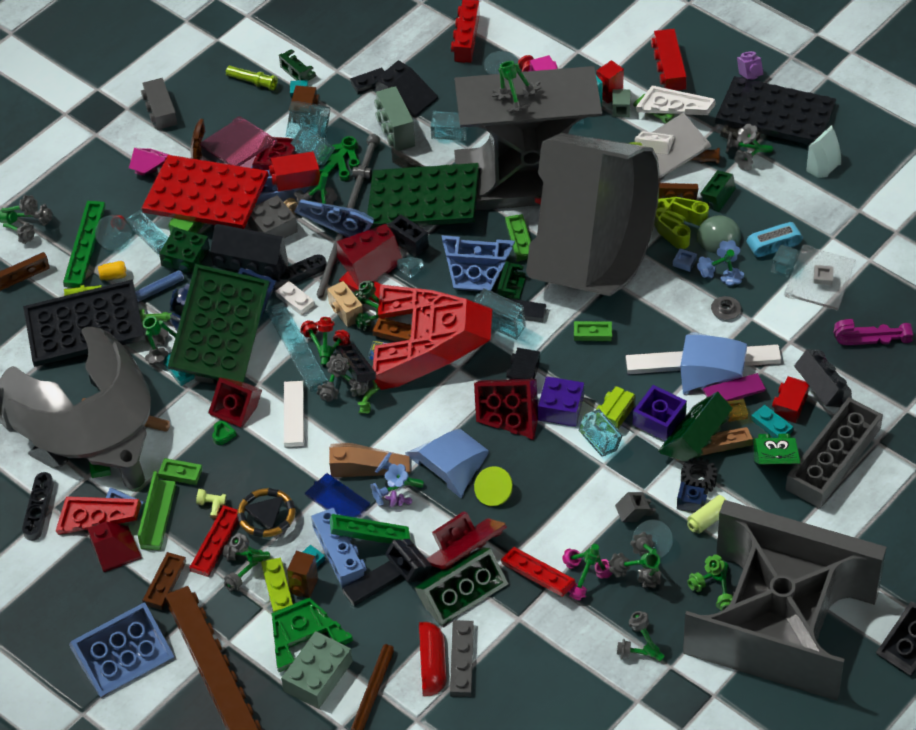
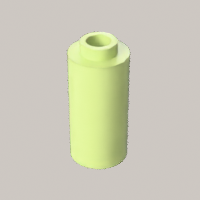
(705, 515)

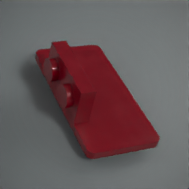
(460, 537)

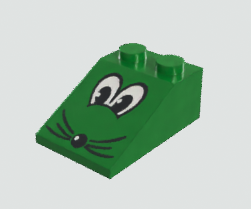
(776, 449)

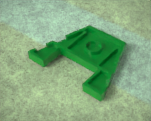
(297, 624)

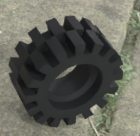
(702, 467)

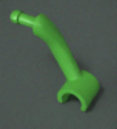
(365, 406)

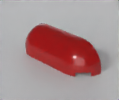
(432, 658)

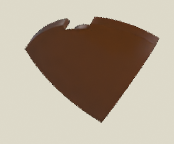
(197, 137)

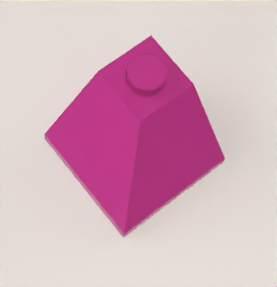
(146, 160)

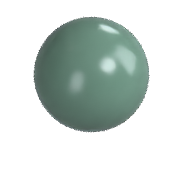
(716, 230)

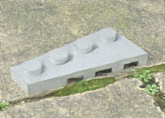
(674, 102)

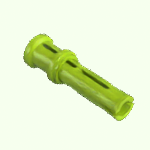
(258, 78)

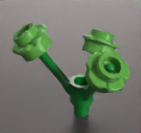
(717, 569)

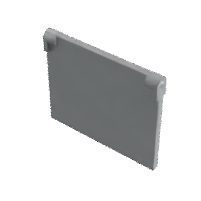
(686, 145)

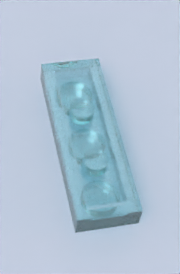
(147, 231)

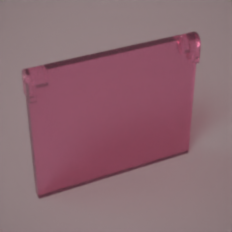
(238, 142)

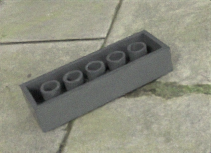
(834, 452)

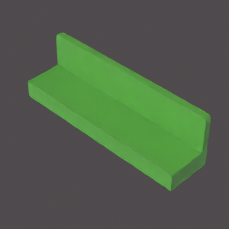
(156, 513)

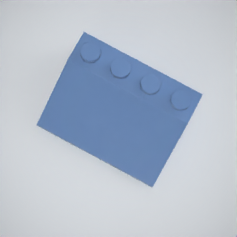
(121, 649)

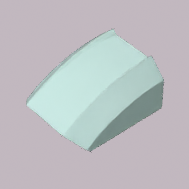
(824, 154)

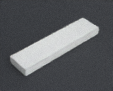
(293, 414)

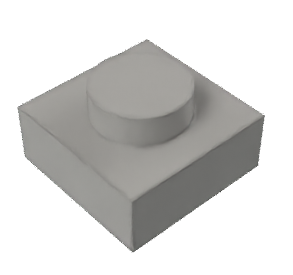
(823, 275)

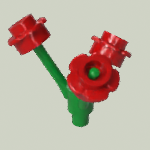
(325, 325)

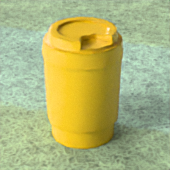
(112, 270)

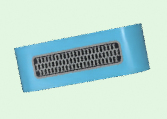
(769, 240)

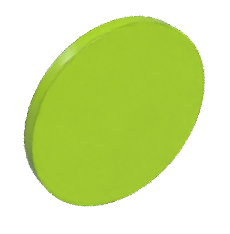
(493, 486)

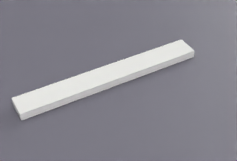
(672, 360)

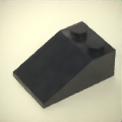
(412, 88)
(900, 643)

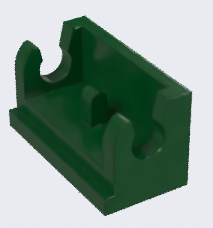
(295, 67)
(718, 189)
(511, 281)

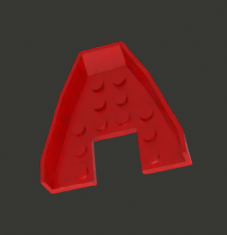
(441, 333)

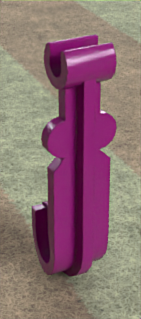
(848, 335)

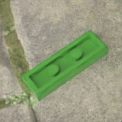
(518, 232)

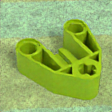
(671, 217)

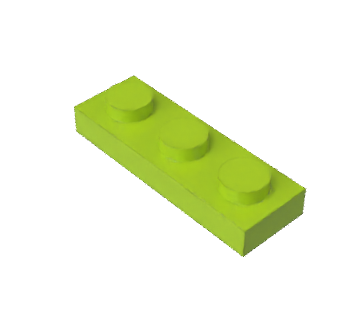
(276, 584)

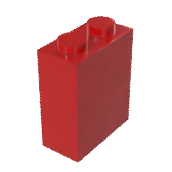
(294, 171)

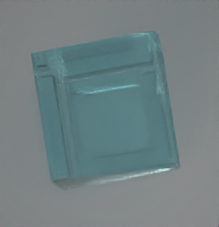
(410, 265)

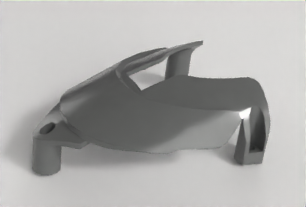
(101, 427)

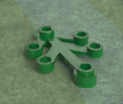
(348, 145)

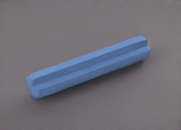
(159, 285)

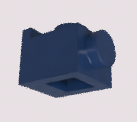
(690, 498)

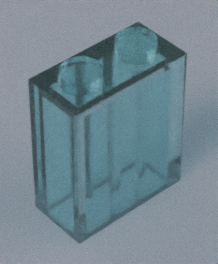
(506, 314)

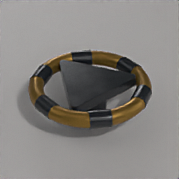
(266, 512)

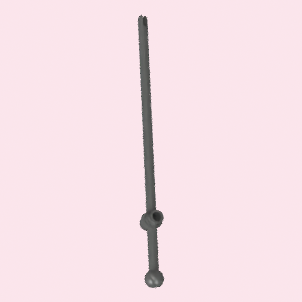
(361, 173)

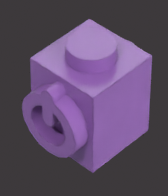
(750, 65)

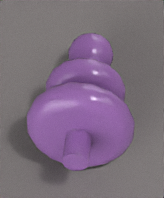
(393, 498)

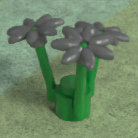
(508, 71)

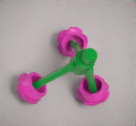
(573, 558)

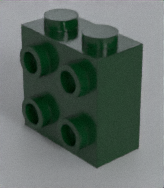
(184, 250)

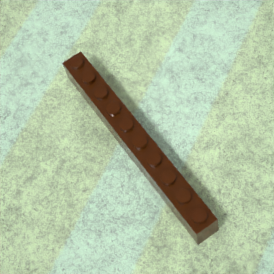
(210, 661)

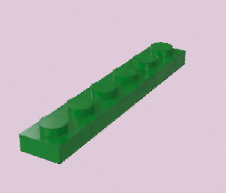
(83, 245)

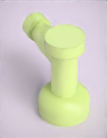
(217, 501)

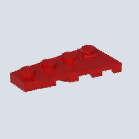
(85, 512)

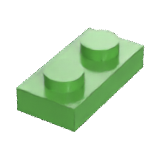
(592, 331)
(180, 471)

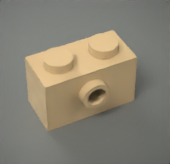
(344, 303)

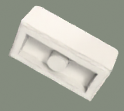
(659, 142)

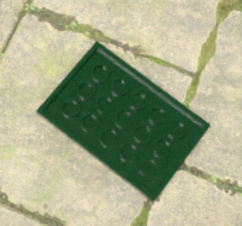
(425, 194)
(218, 324)

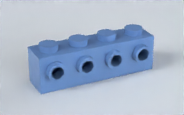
(338, 549)

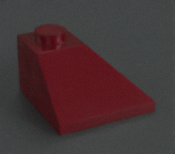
(234, 401)
(113, 545)

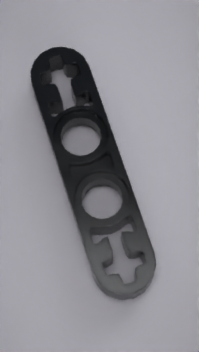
(295, 276)
(41, 506)

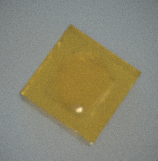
(739, 410)

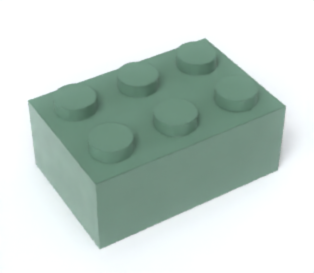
(394, 119)
(317, 670)

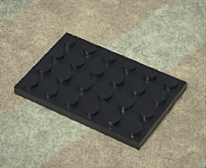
(775, 110)
(57, 323)

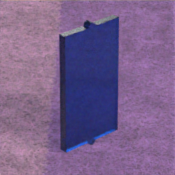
(333, 494)

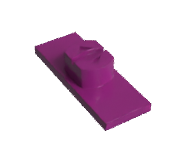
(737, 388)

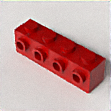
(466, 31)
(669, 59)

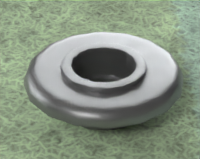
(725, 314)

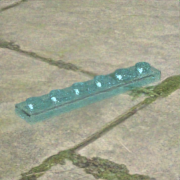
(296, 346)

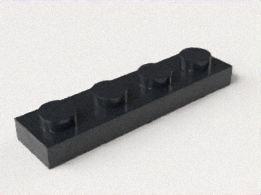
(359, 366)

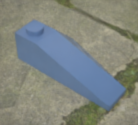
(337, 218)

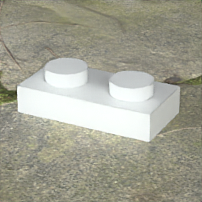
(295, 298)

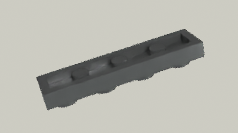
(461, 658)

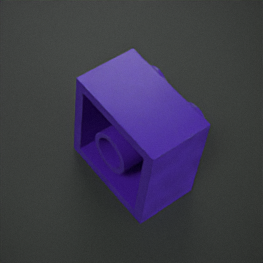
(561, 401)
(659, 412)

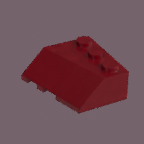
(369, 253)
(508, 405)

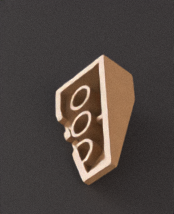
(360, 460)

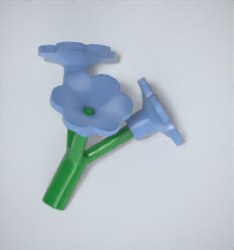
(728, 252)
(396, 477)

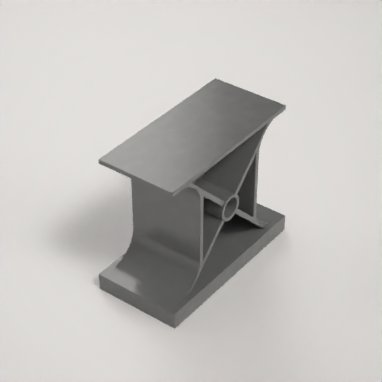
(513, 150)
(783, 598)

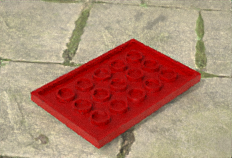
(205, 191)

